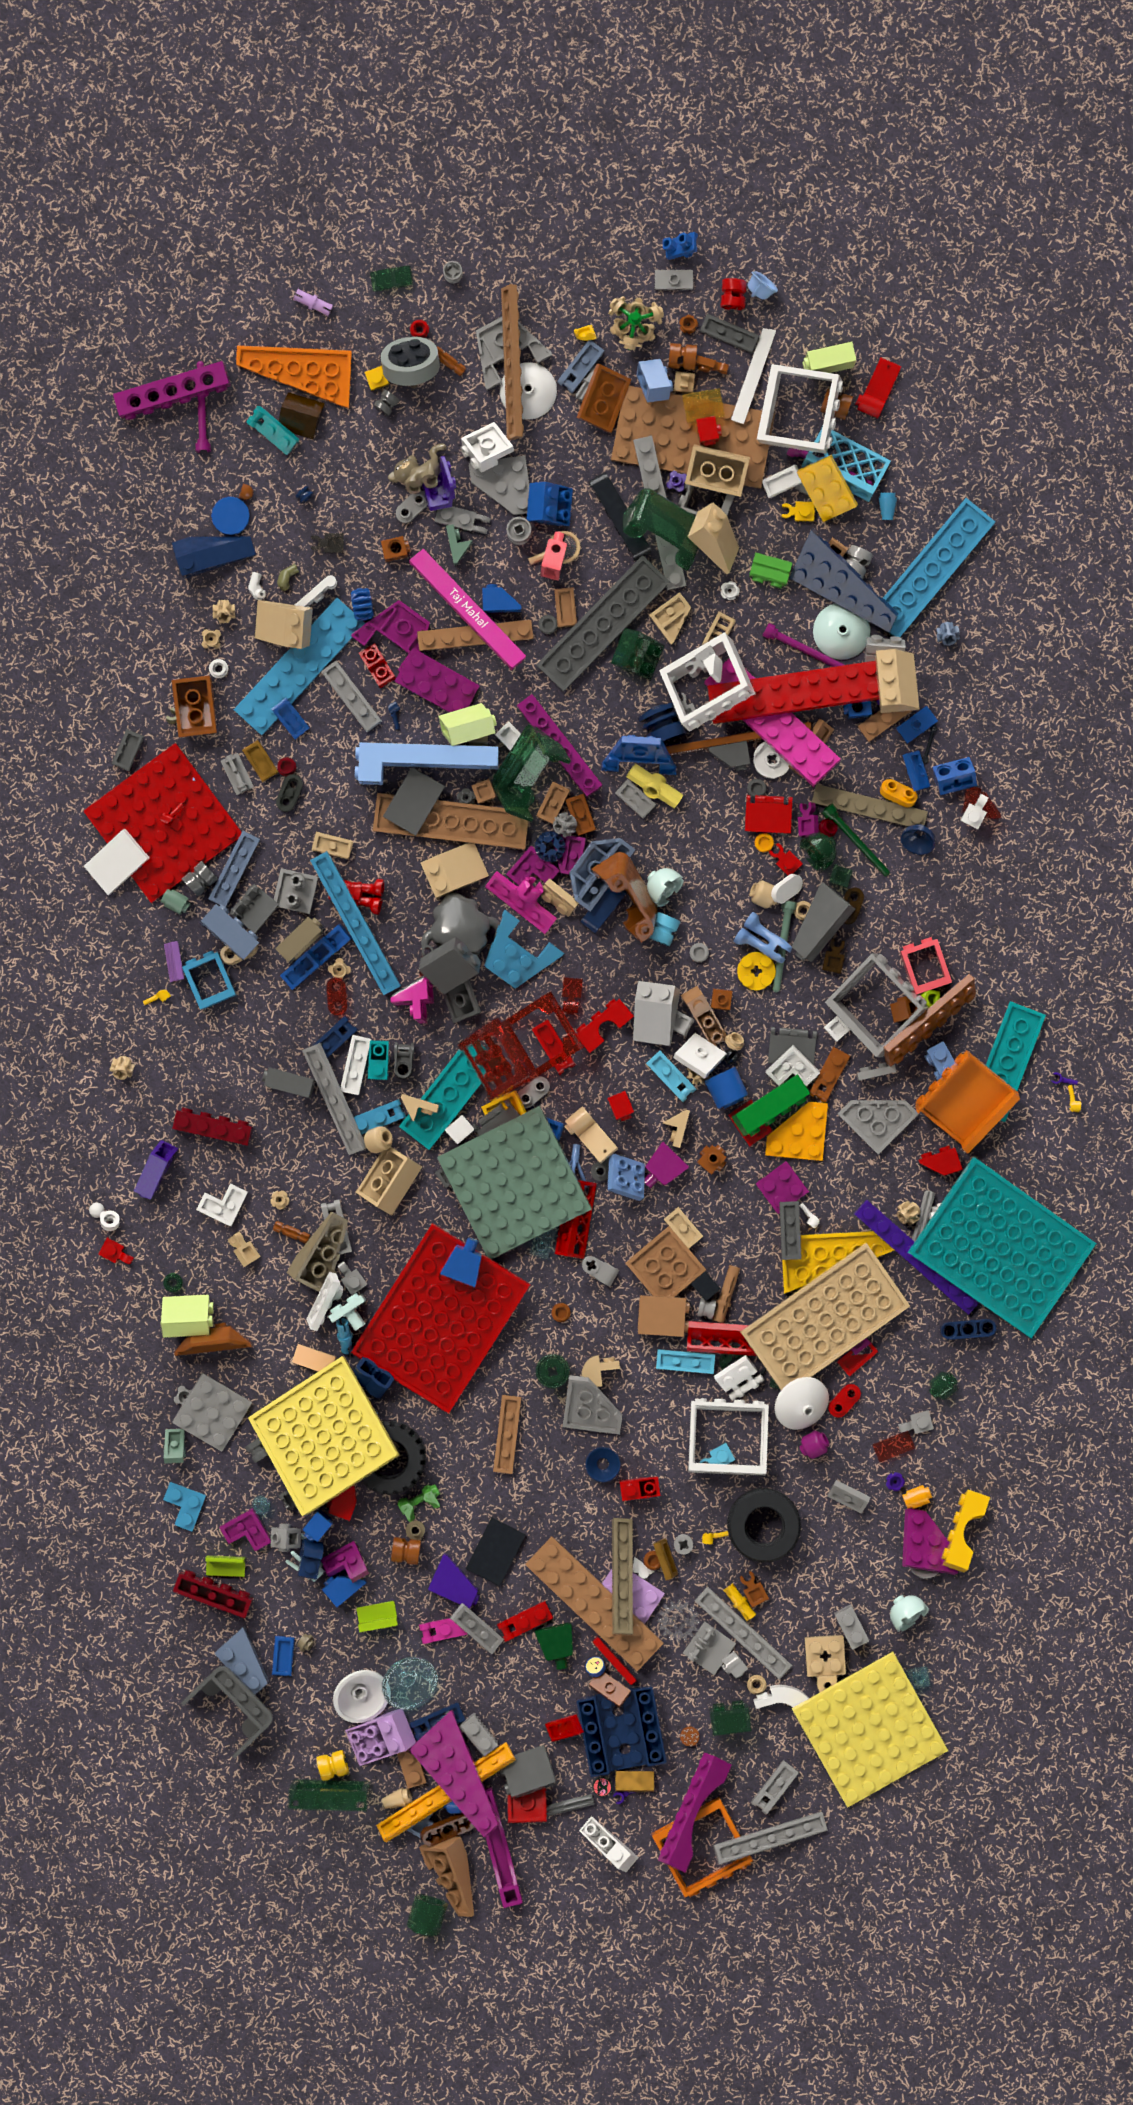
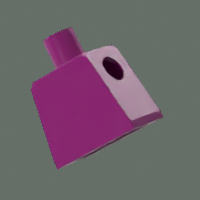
(664, 1166)

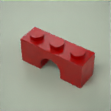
(615, 1012)

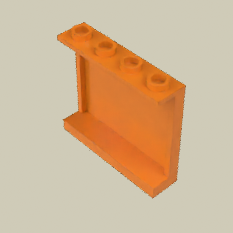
(967, 1100)

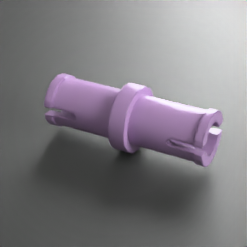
(313, 302)

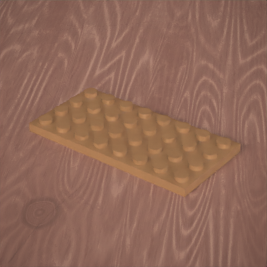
(675, 437)

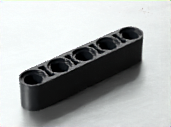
(615, 509)

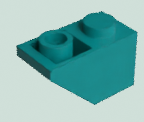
(378, 1060)

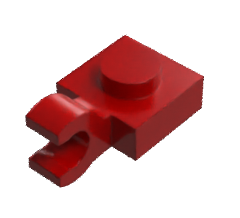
(113, 1251)

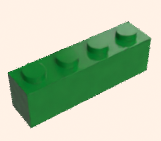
(770, 1105)

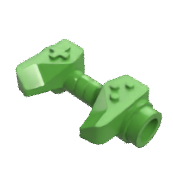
(428, 1495)

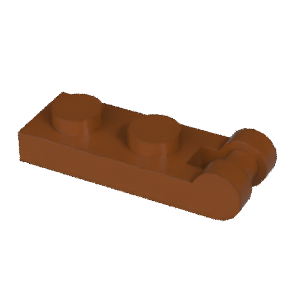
(829, 1074)

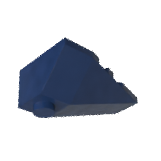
(204, 554)

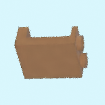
(662, 1315)

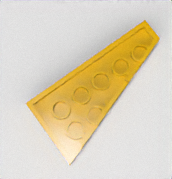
(825, 1250)

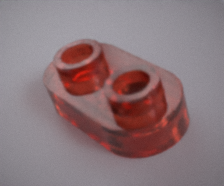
(336, 996)

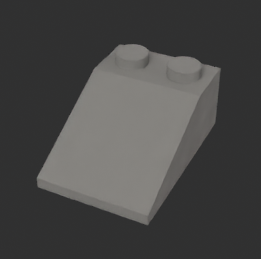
(655, 1013)

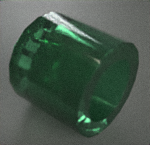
(551, 1360)
(427, 1915)

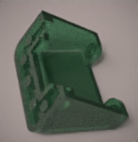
(663, 518)

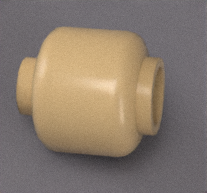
(761, 894)
(378, 1139)

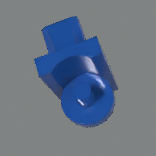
(682, 245)

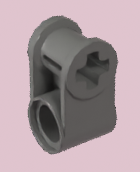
(403, 1058)

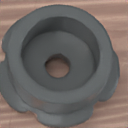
(466, 792)

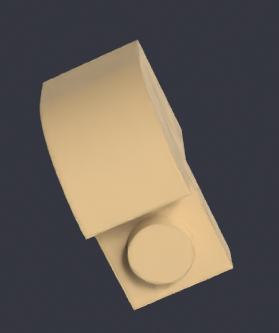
(593, 1368)

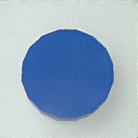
(230, 515)

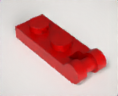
(552, 1044)
(525, 1620)

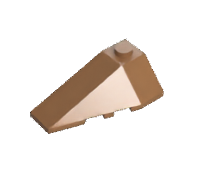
(452, 1867)

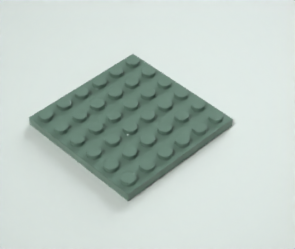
(514, 1182)

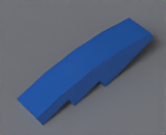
(316, 956)

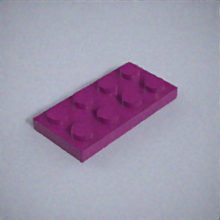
(436, 682)

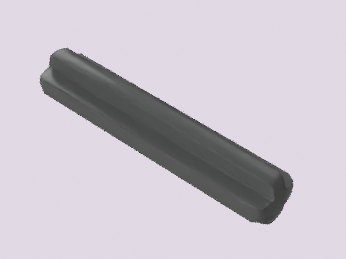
(571, 1804)

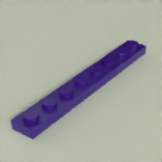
(901, 1244)

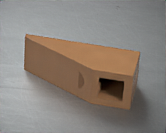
(704, 1016)

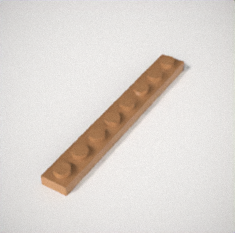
(512, 367)

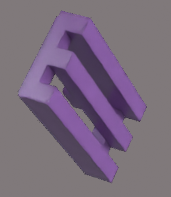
(174, 961)

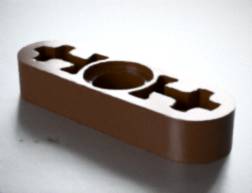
(435, 1839)

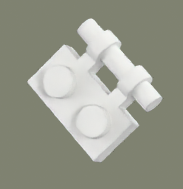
(737, 1373)

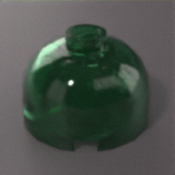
(820, 849)

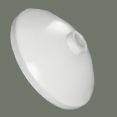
(543, 391)
(801, 1403)
(359, 1705)

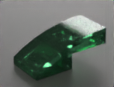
(391, 278)

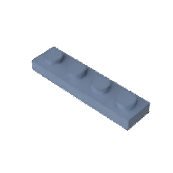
(234, 869)

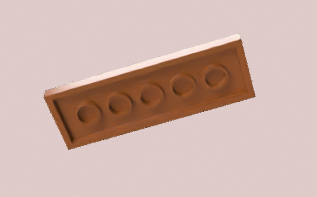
(927, 1022)

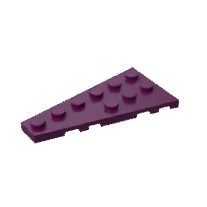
(452, 1767)

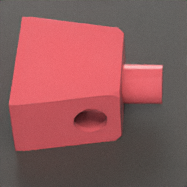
(553, 561)

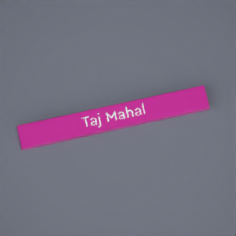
(467, 609)

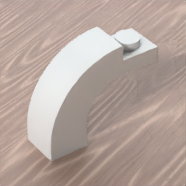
(780, 1694)

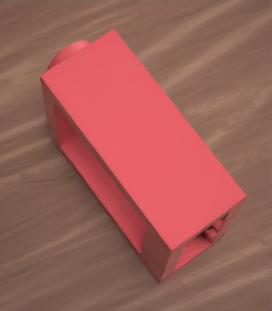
(930, 985)

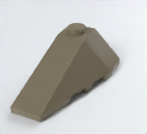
(319, 1253)

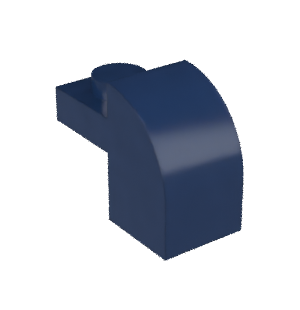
(311, 1555)

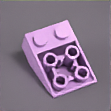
(381, 1737)

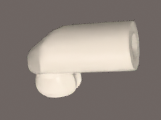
(254, 587)

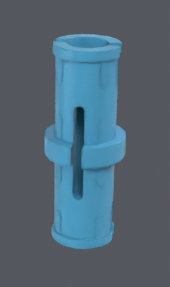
(344, 1335)

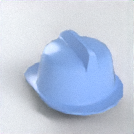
(761, 286)

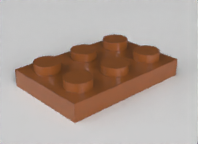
(603, 398)

